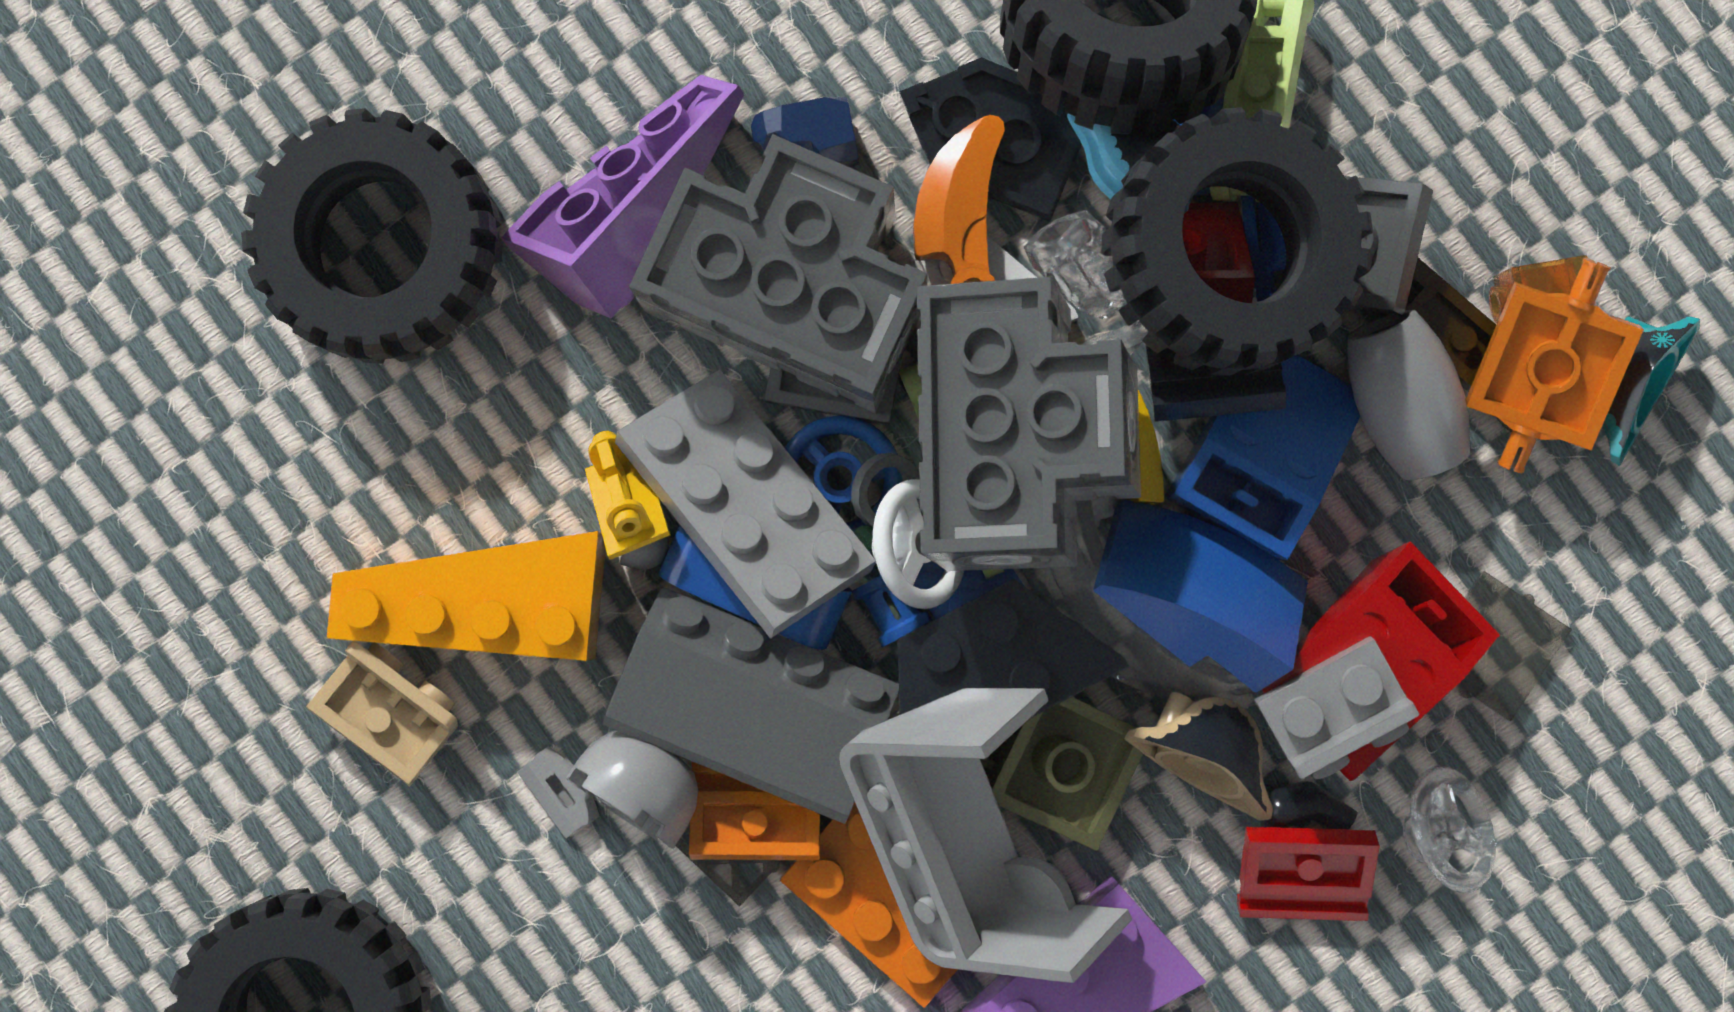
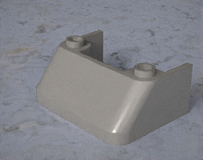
(950, 849)

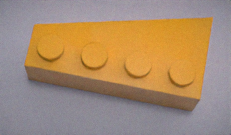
(501, 600)

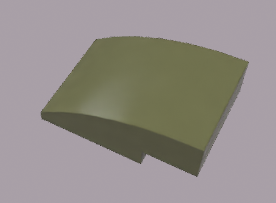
(1065, 770)

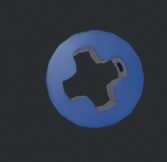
(890, 628)

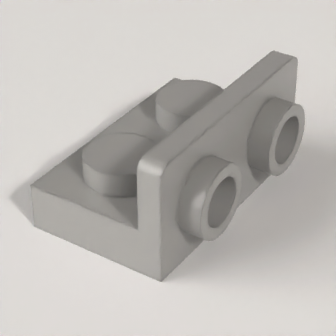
(1337, 710)

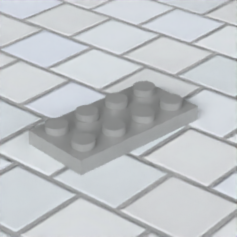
(745, 502)

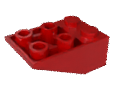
(1418, 623)

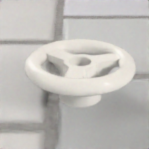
(899, 549)

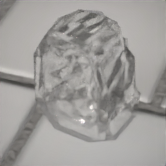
(1072, 257)

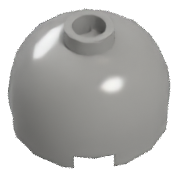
(639, 784)

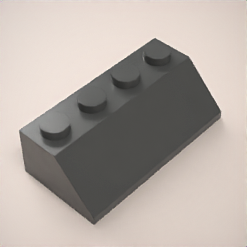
(746, 702)

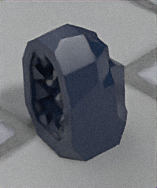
(814, 124)

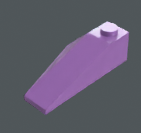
(599, 227)

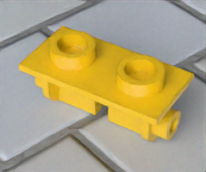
(623, 500)

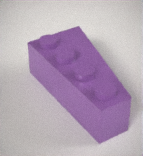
(1131, 975)

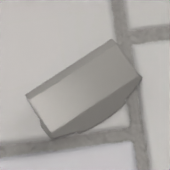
(560, 799)

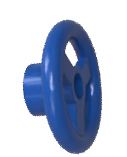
(806, 443)

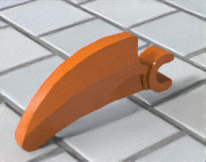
(954, 202)

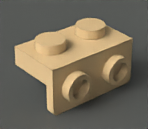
(384, 711)

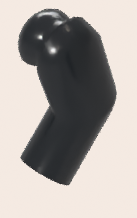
(1307, 802)

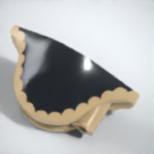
(1211, 748)

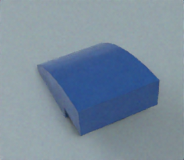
(1203, 592)

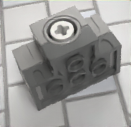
(787, 271)
(1016, 424)

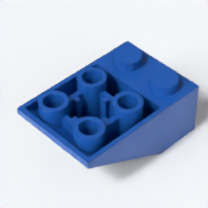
(1270, 468)

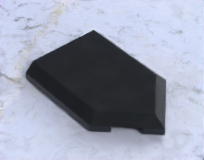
(1036, 142)

